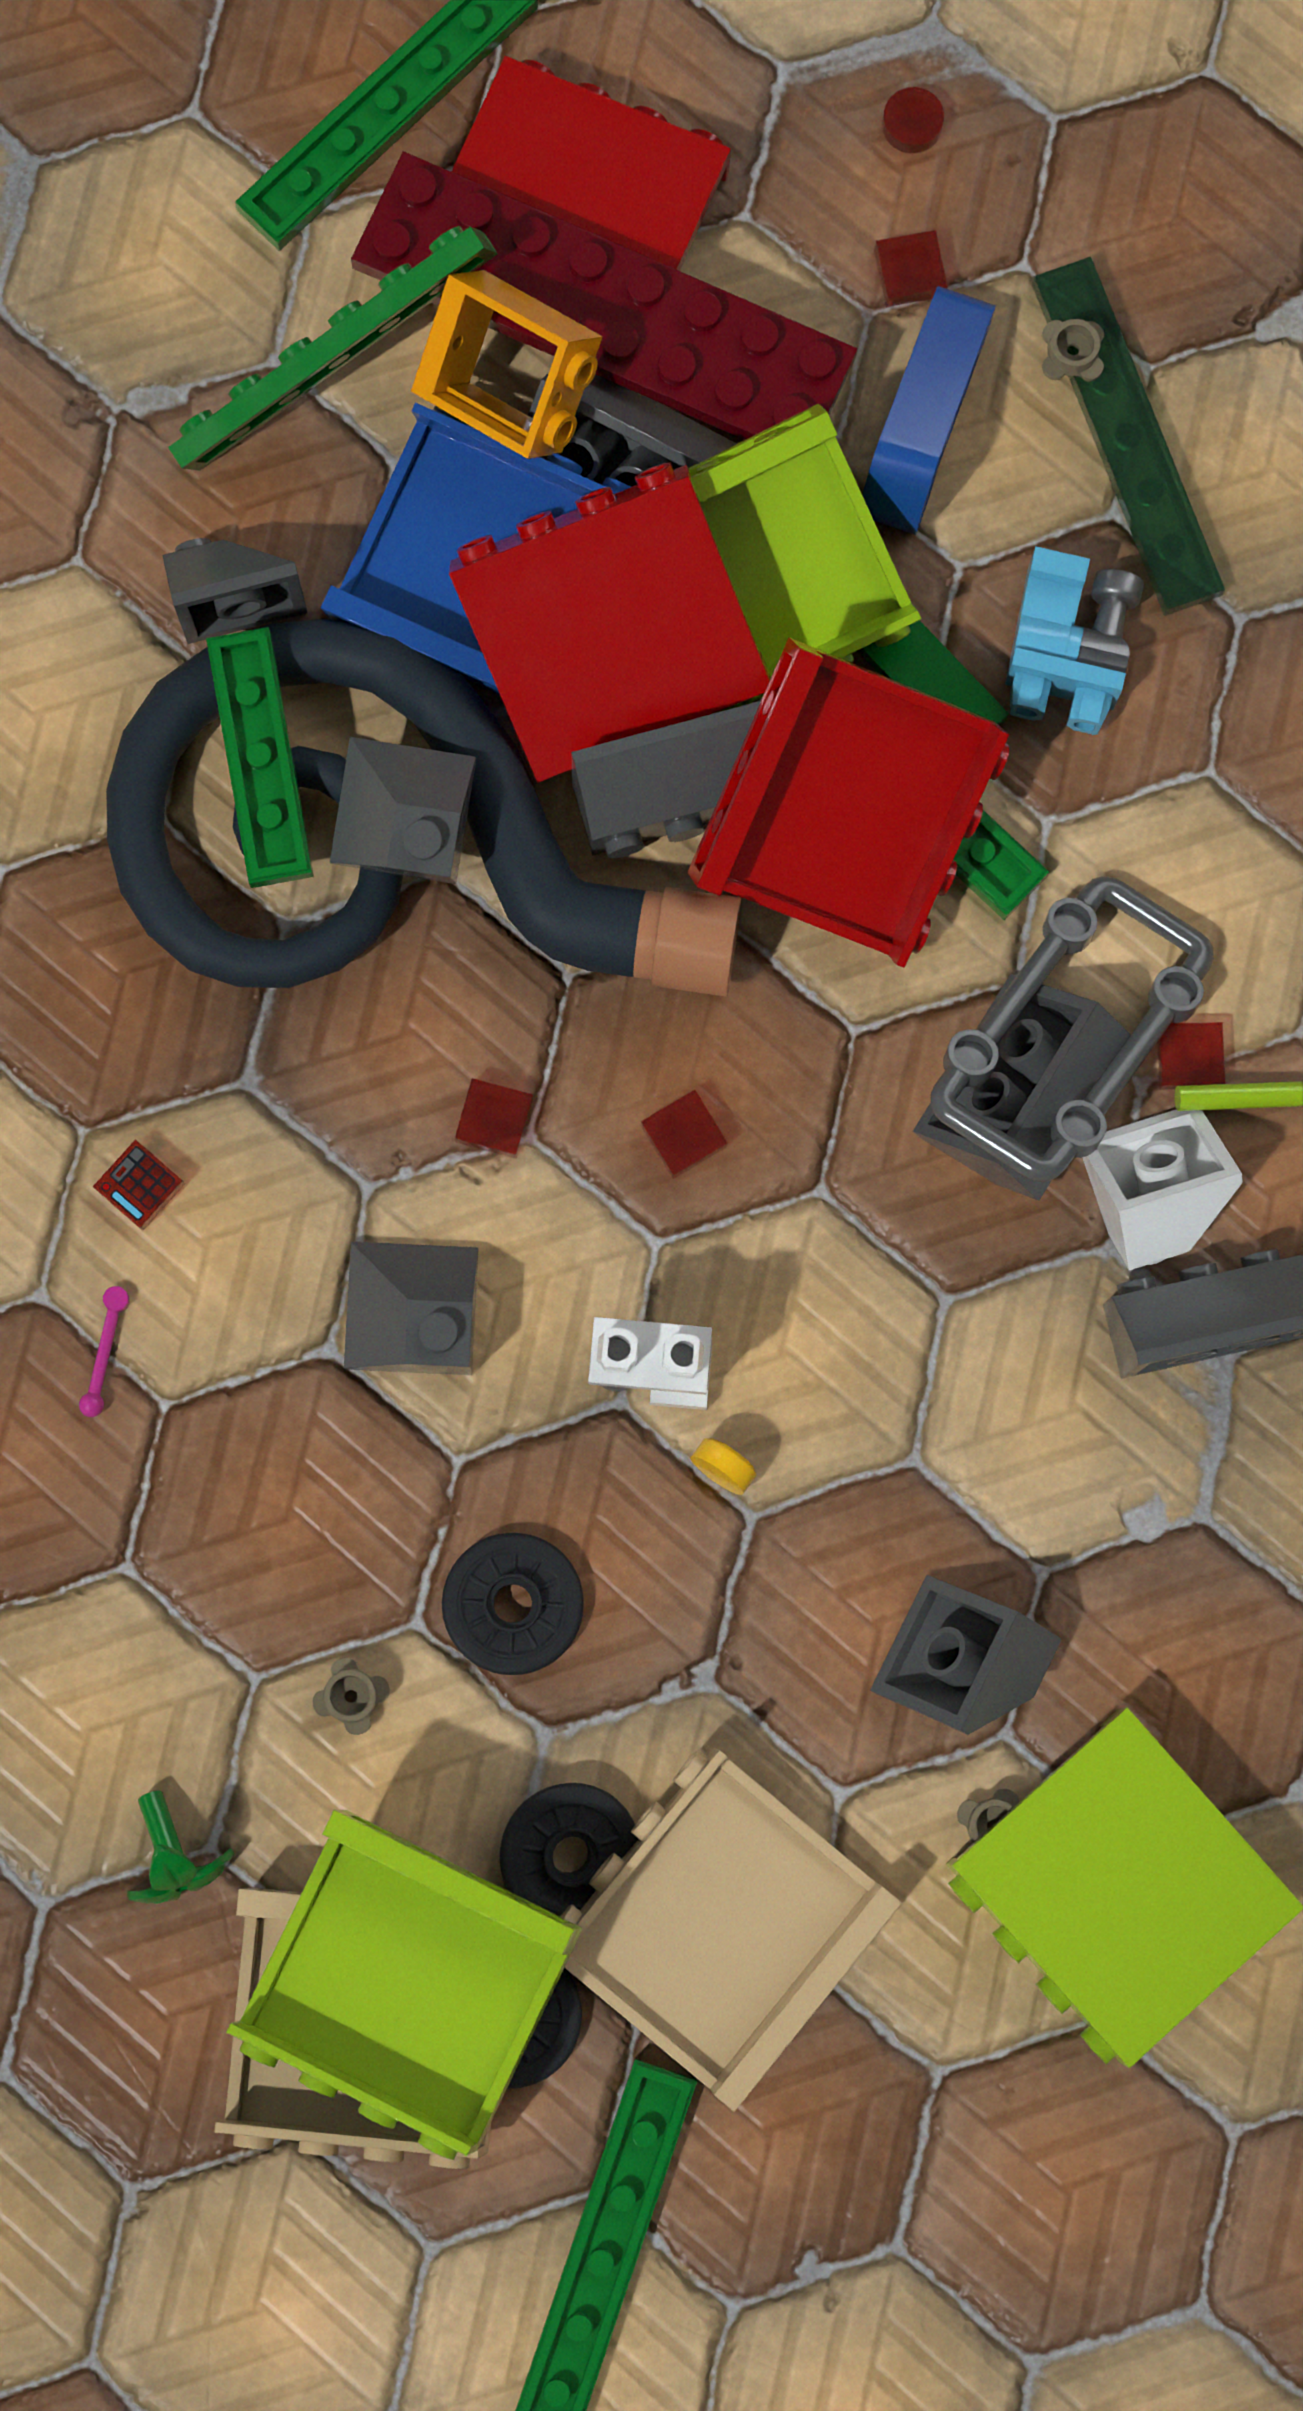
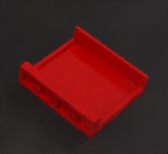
(594, 160)
(609, 619)
(849, 802)

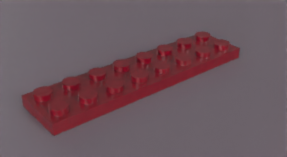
(657, 325)

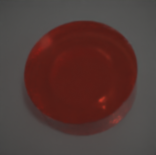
(913, 120)

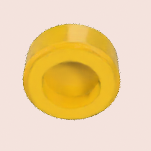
(723, 1465)

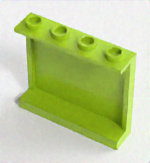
(801, 542)
(1123, 1890)
(406, 1985)

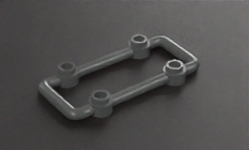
(1078, 1123)

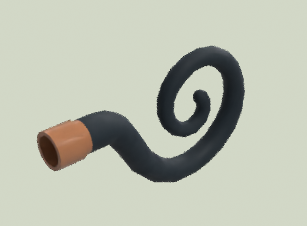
(667, 937)

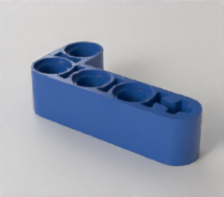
(926, 409)

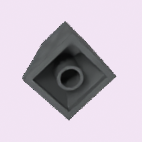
(230, 588)
(403, 810)
(411, 1308)
(964, 1658)

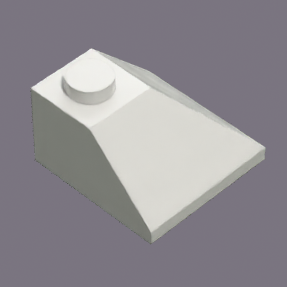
(1161, 1184)

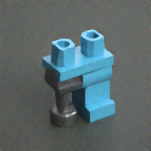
(1067, 659)

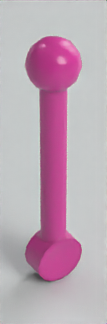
(115, 1301)

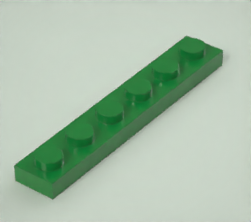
(310, 363)

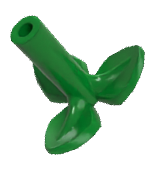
(169, 1867)

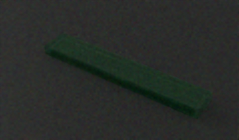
(1133, 446)

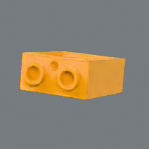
(455, 347)

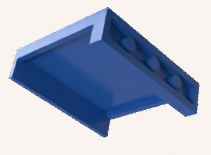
(442, 495)

